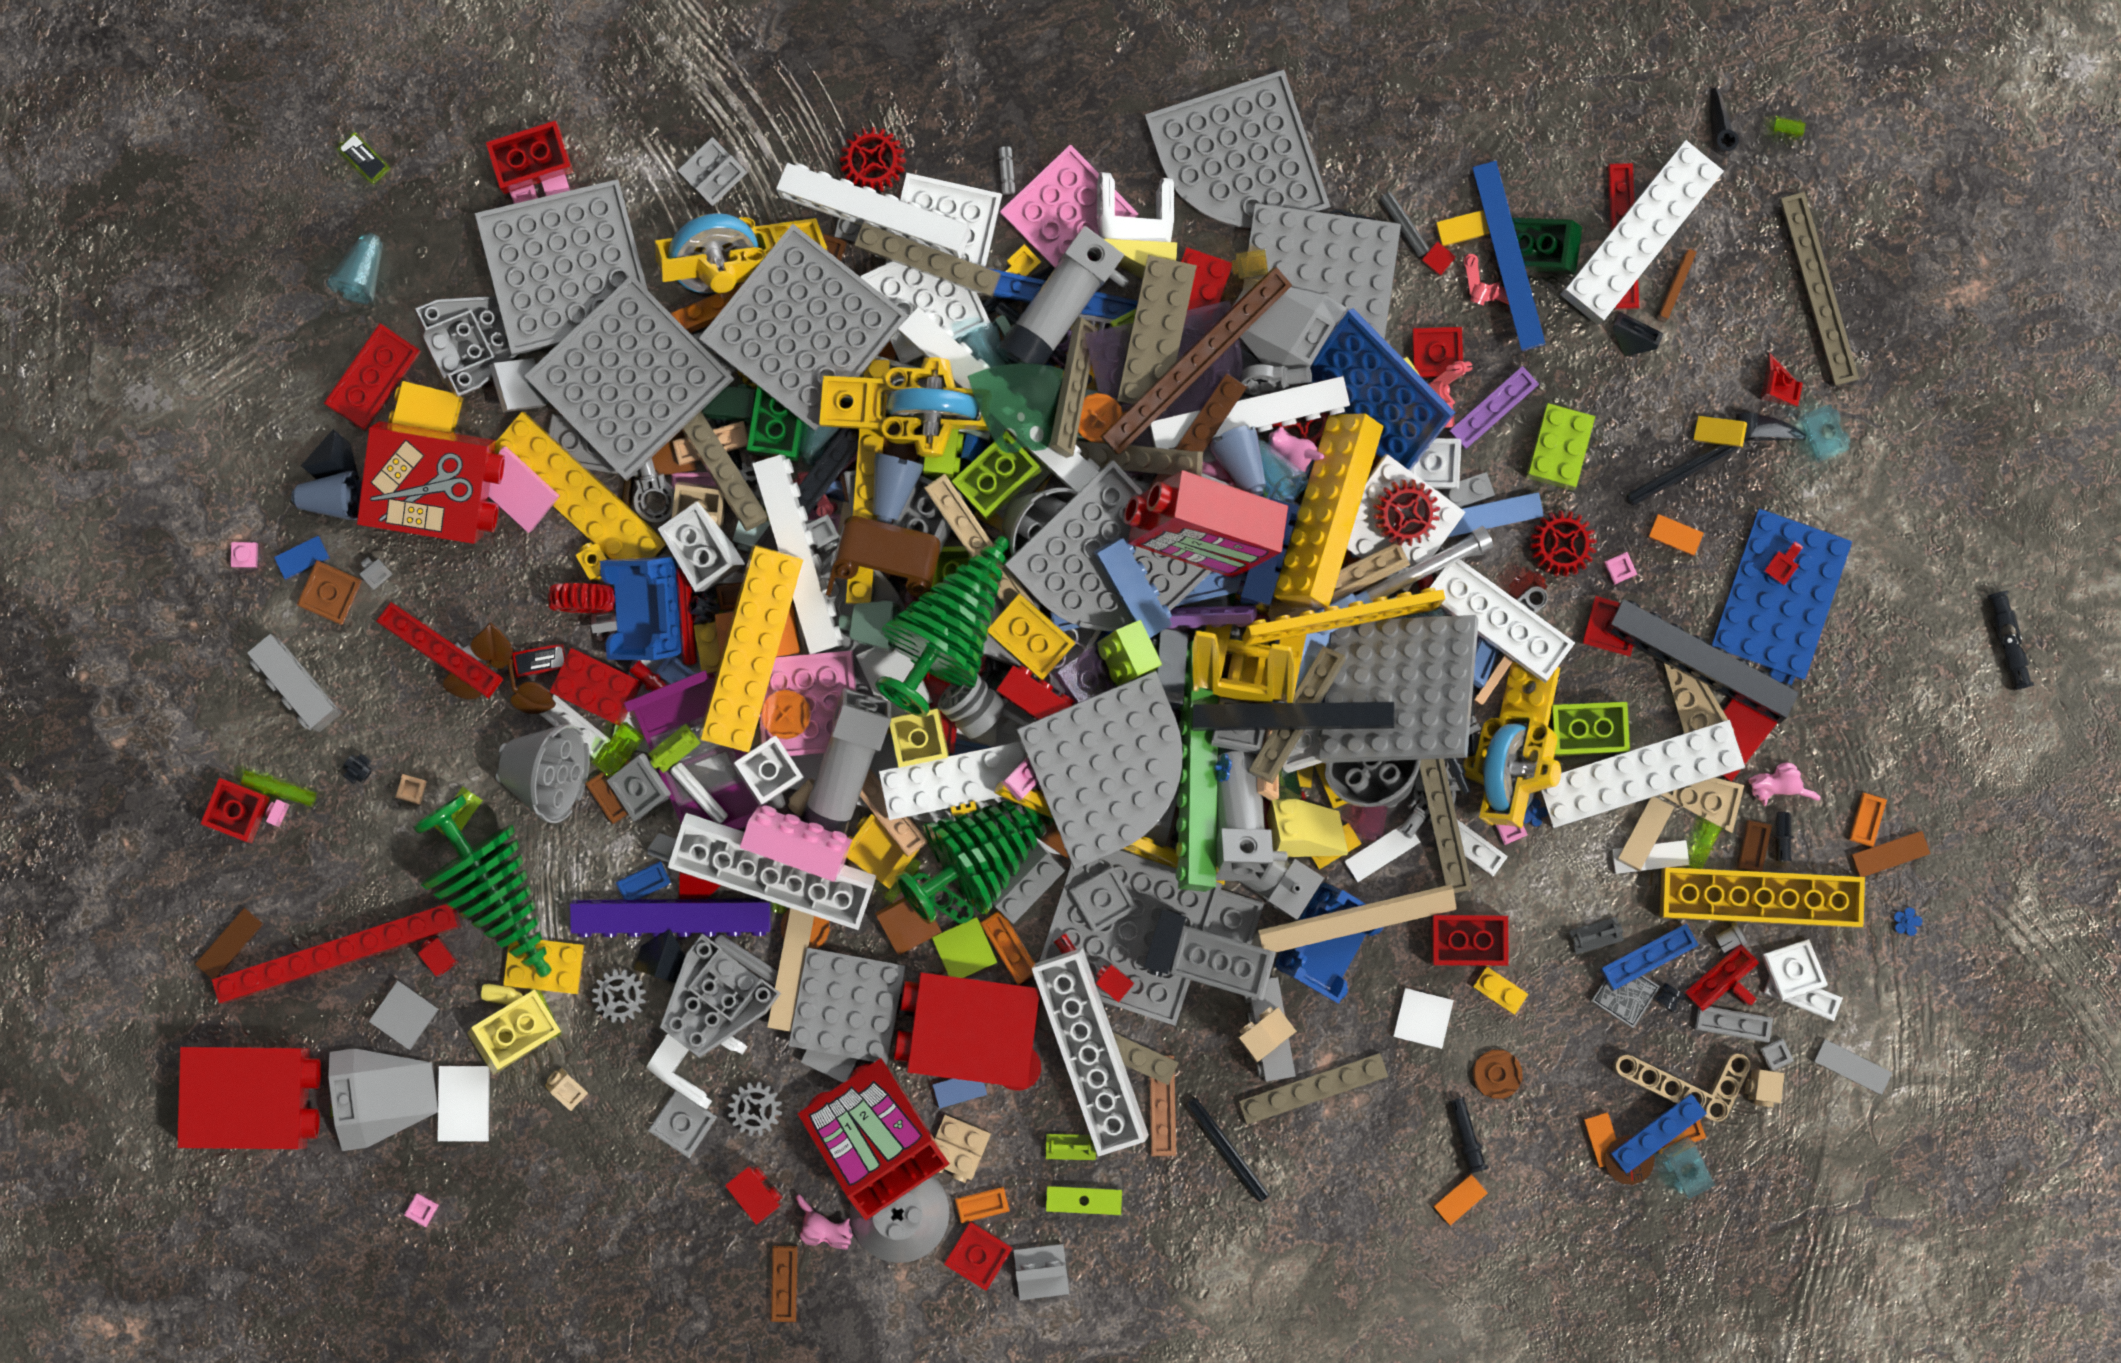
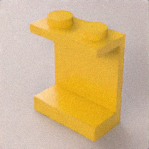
(877, 851)

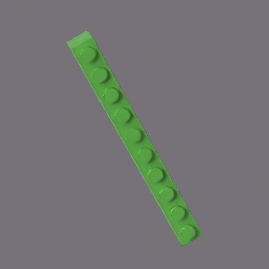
(1196, 793)

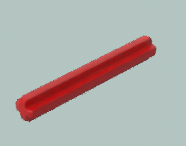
(686, 620)

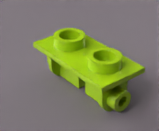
(674, 748)
(463, 815)
(1070, 1147)

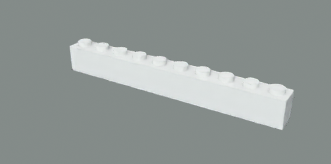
(939, 342)

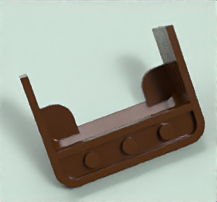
(887, 550)

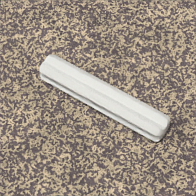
(698, 792)

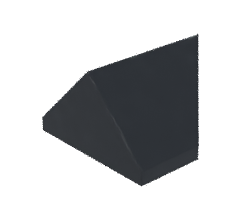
(331, 457)
(661, 957)

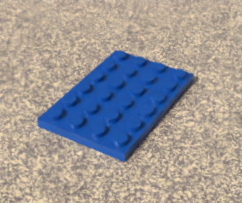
(1383, 388)
(1777, 622)

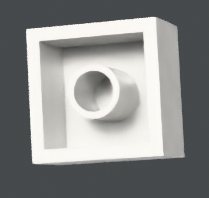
(768, 771)

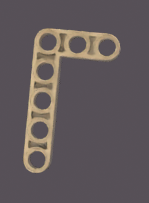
(1683, 1088)

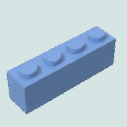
(1132, 586)

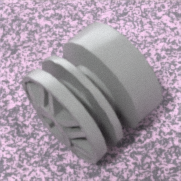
(972, 709)

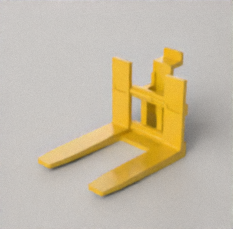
(1255, 672)

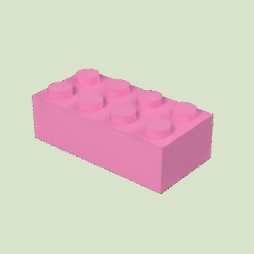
(796, 843)

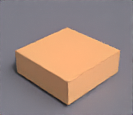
(411, 789)

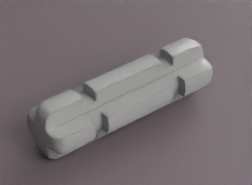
(1006, 170)

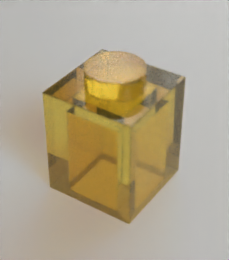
(1250, 264)

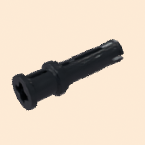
(1471, 1147)

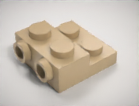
(962, 1147)

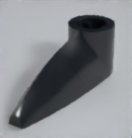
(1721, 125)
(1768, 429)

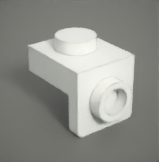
(824, 534)

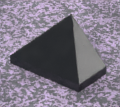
(1635, 336)

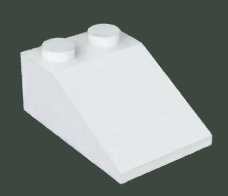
(700, 548)

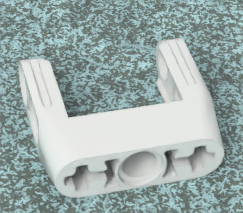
(1134, 228)
(670, 1056)

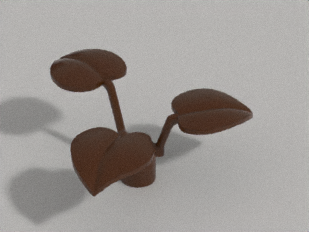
(497, 650)

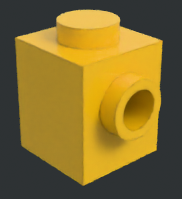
(590, 558)

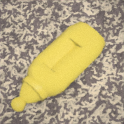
(499, 994)

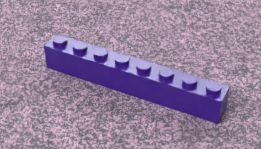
(679, 915)

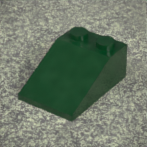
(1549, 244)

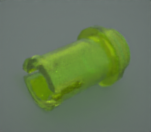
(1789, 126)

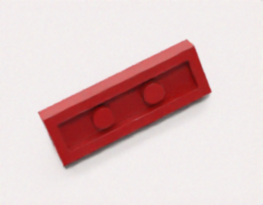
(1721, 977)

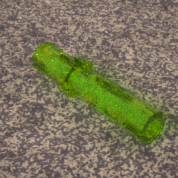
(284, 790)

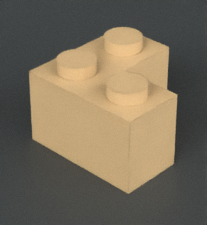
(1265, 1034)

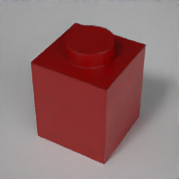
(437, 956)
(1114, 981)

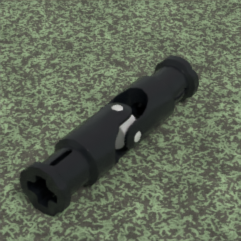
(2015, 657)

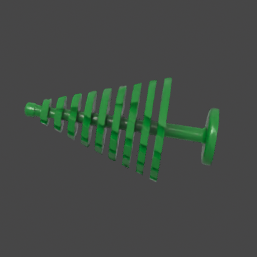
(946, 629)
(976, 855)
(485, 883)

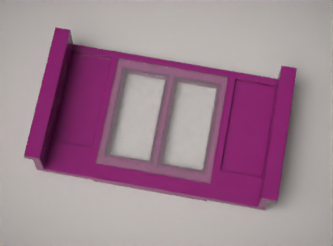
(711, 764)

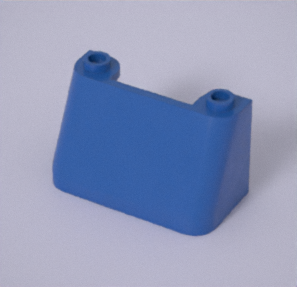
(644, 608)
(1325, 962)

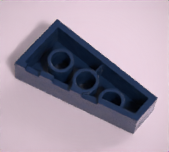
(1263, 578)

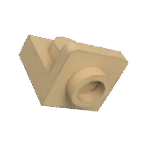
(565, 1088)

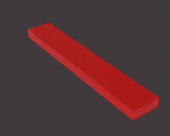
(1620, 200)
(439, 650)

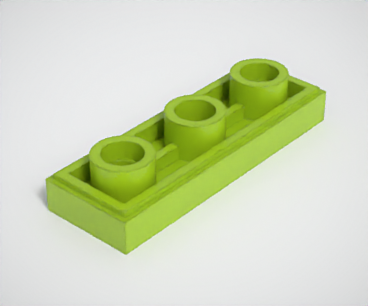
(1100, 1200)

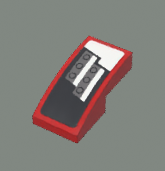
(538, 660)

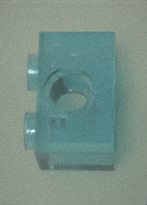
(1821, 446)
(1698, 1178)

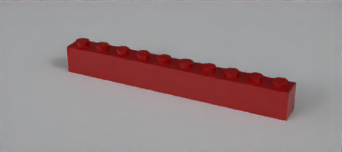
(336, 953)

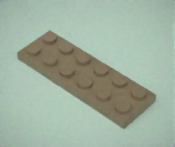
(1156, 325)

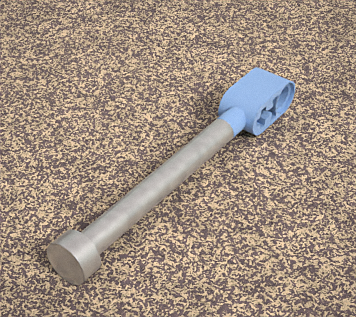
(1479, 541)

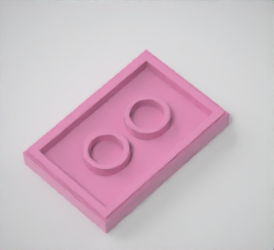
(522, 492)

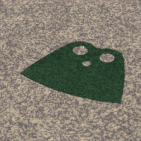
(1013, 389)

